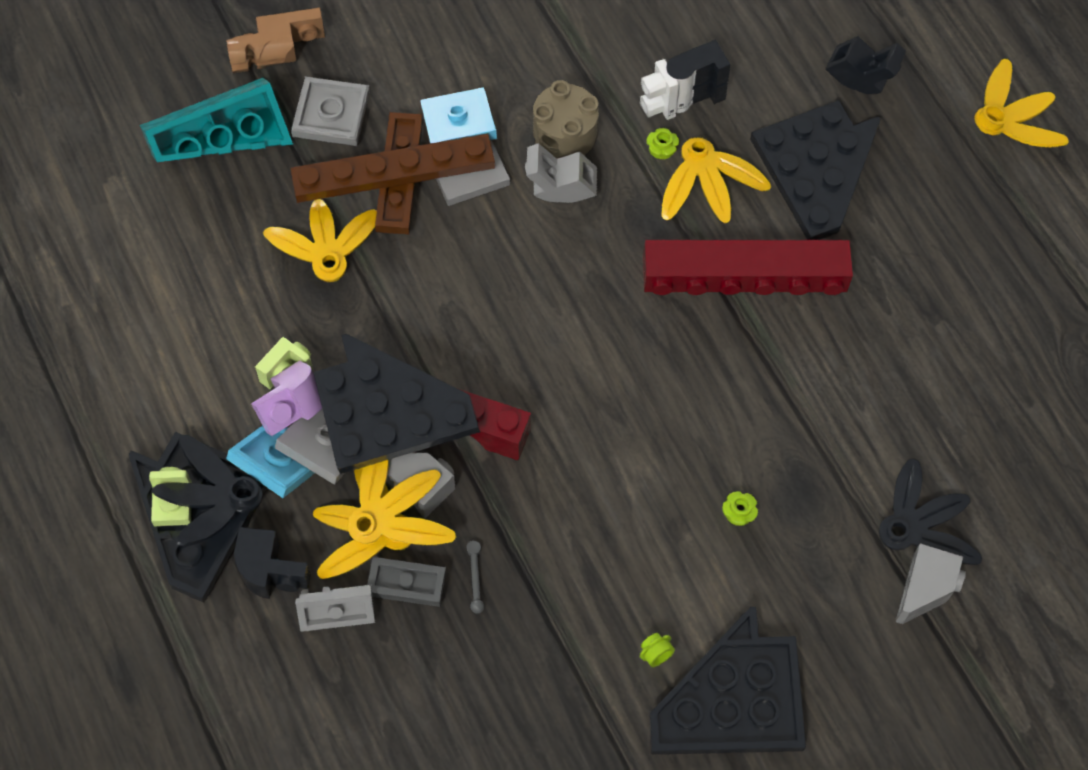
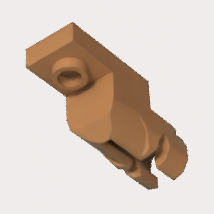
(274, 39)

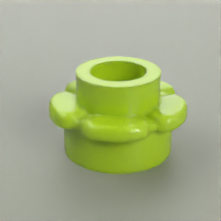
(662, 150)
(736, 516)
(656, 649)

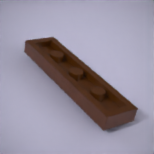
(396, 202)

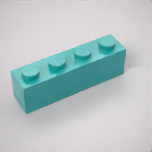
(222, 124)

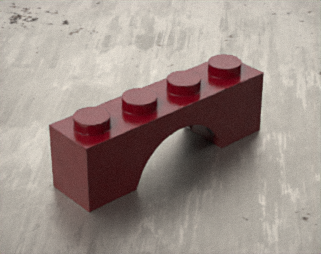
(501, 426)

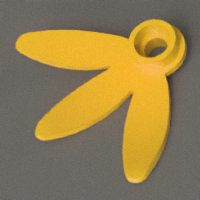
(997, 119)
(706, 166)
(325, 246)
(383, 510)
(352, 553)

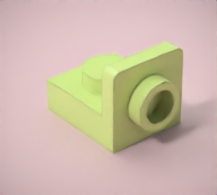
(280, 358)
(162, 511)

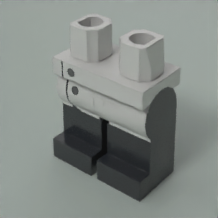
(686, 80)

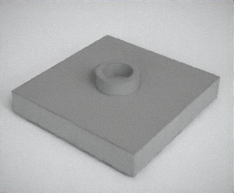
(330, 111)
(470, 185)
(310, 446)

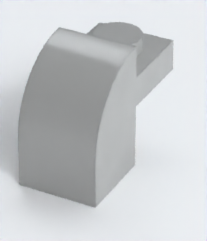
(560, 179)

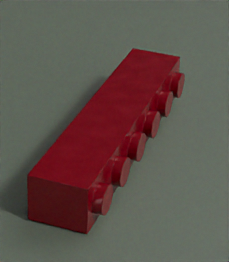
(747, 266)

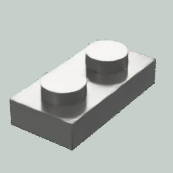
(406, 581)

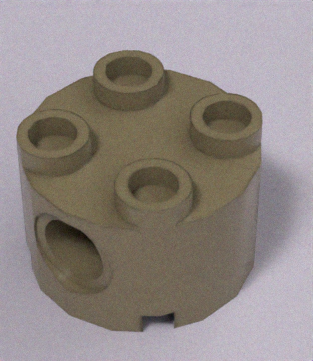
(565, 119)

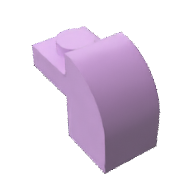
(292, 399)

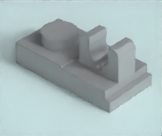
(335, 608)

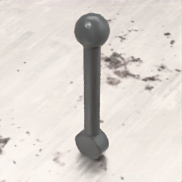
(473, 549)

